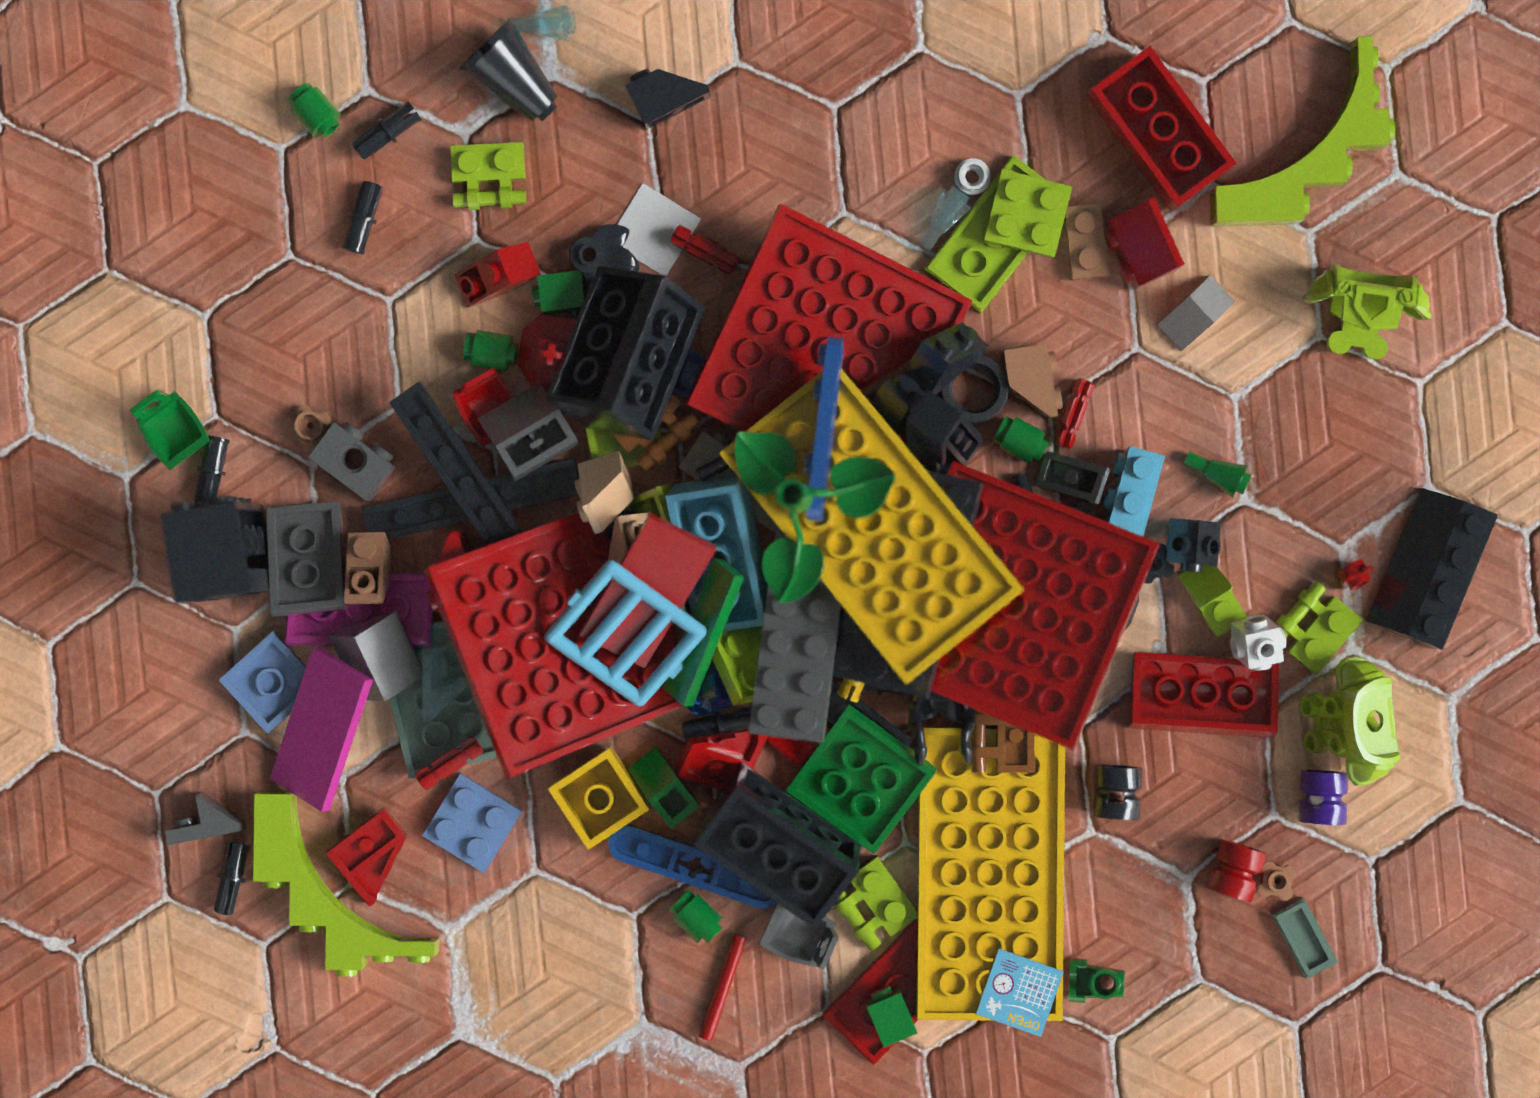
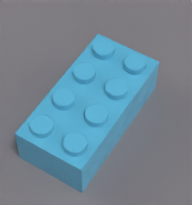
(724, 516)

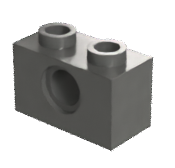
(332, 456)

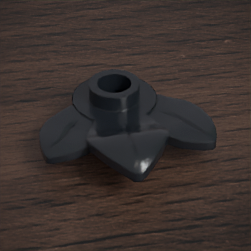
(608, 251)

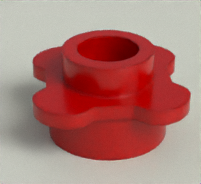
(1354, 575)

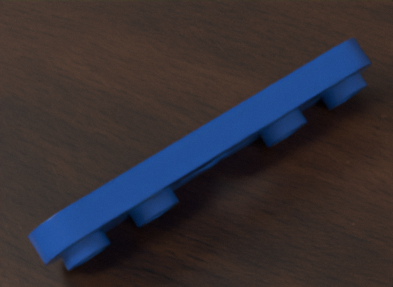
(826, 393)
(659, 856)

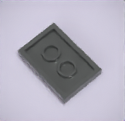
(305, 558)

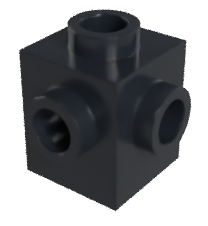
(1193, 543)

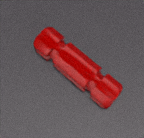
(704, 249)
(1074, 413)
(449, 762)

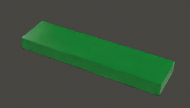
(712, 612)

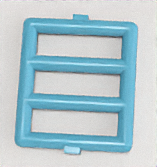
(637, 590)

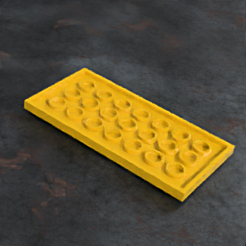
(912, 569)
(987, 873)

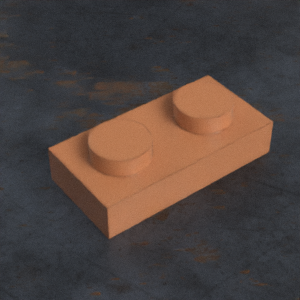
(1086, 242)

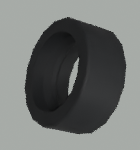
(1000, 395)

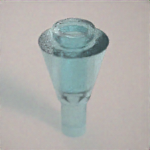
(552, 23)
(948, 210)

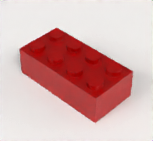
(1160, 128)

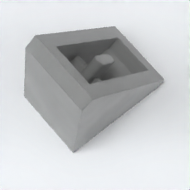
(1196, 313)

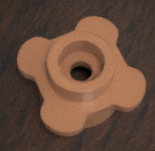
(305, 416)
(1283, 889)

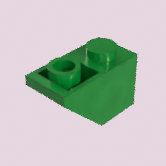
(663, 787)

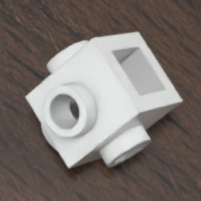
(1257, 642)

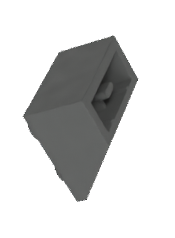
(527, 431)

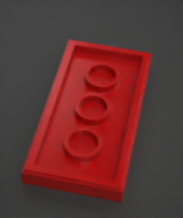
(668, 563)
(892, 968)

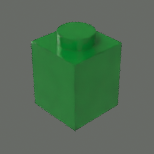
(559, 292)
(890, 1015)

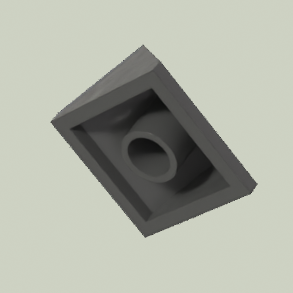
(381, 652)

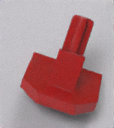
(543, 347)

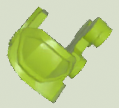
(1367, 305)
(1347, 723)

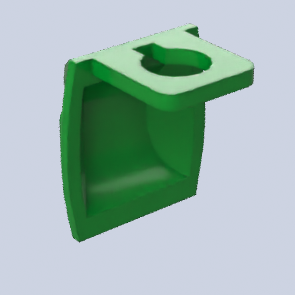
(170, 427)

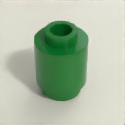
(314, 110)
(490, 350)
(1021, 439)
(696, 917)

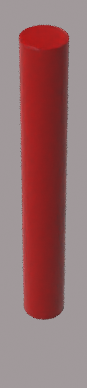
(722, 987)

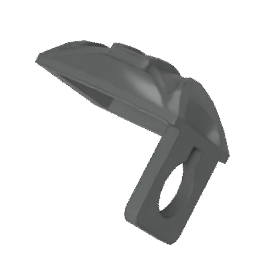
(797, 940)

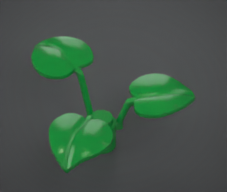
(859, 490)

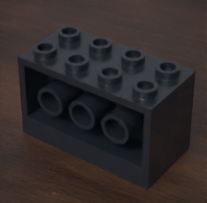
(625, 352)
(216, 549)
(778, 845)

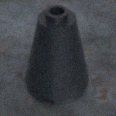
(511, 74)

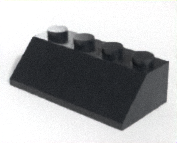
(1432, 568)

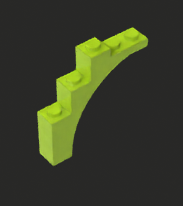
(1356, 128)
(283, 858)

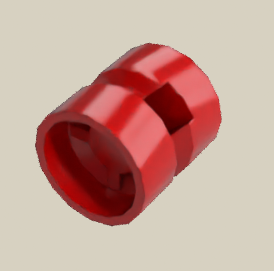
(1236, 870)

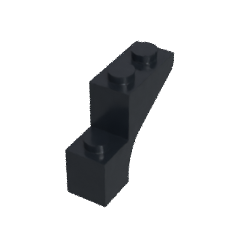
(931, 368)

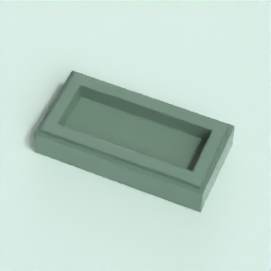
(1304, 938)

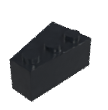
(940, 434)

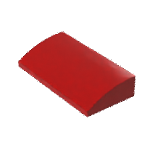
(1202, 695)

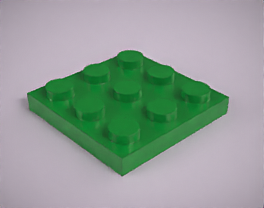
(861, 779)

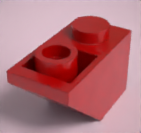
(497, 274)

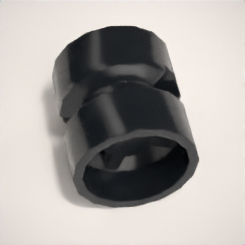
(1118, 779)

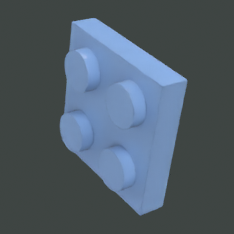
(266, 681)
(472, 823)

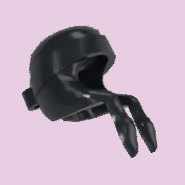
(924, 709)

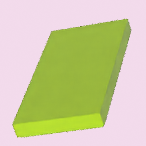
(968, 262)

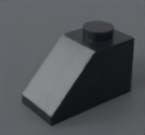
(663, 95)

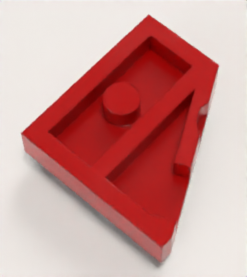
(716, 757)
(369, 853)

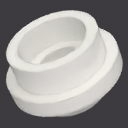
(972, 165)

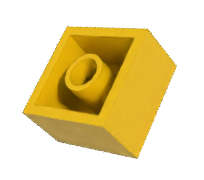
(599, 797)

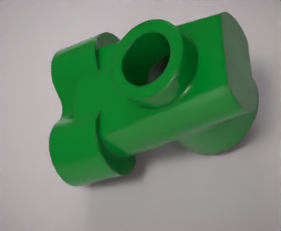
(1086, 981)

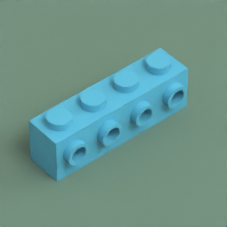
(1134, 489)

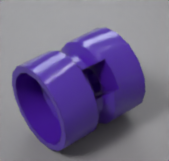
(1323, 797)

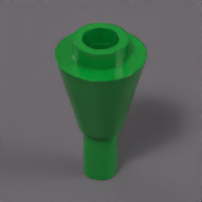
(1226, 475)

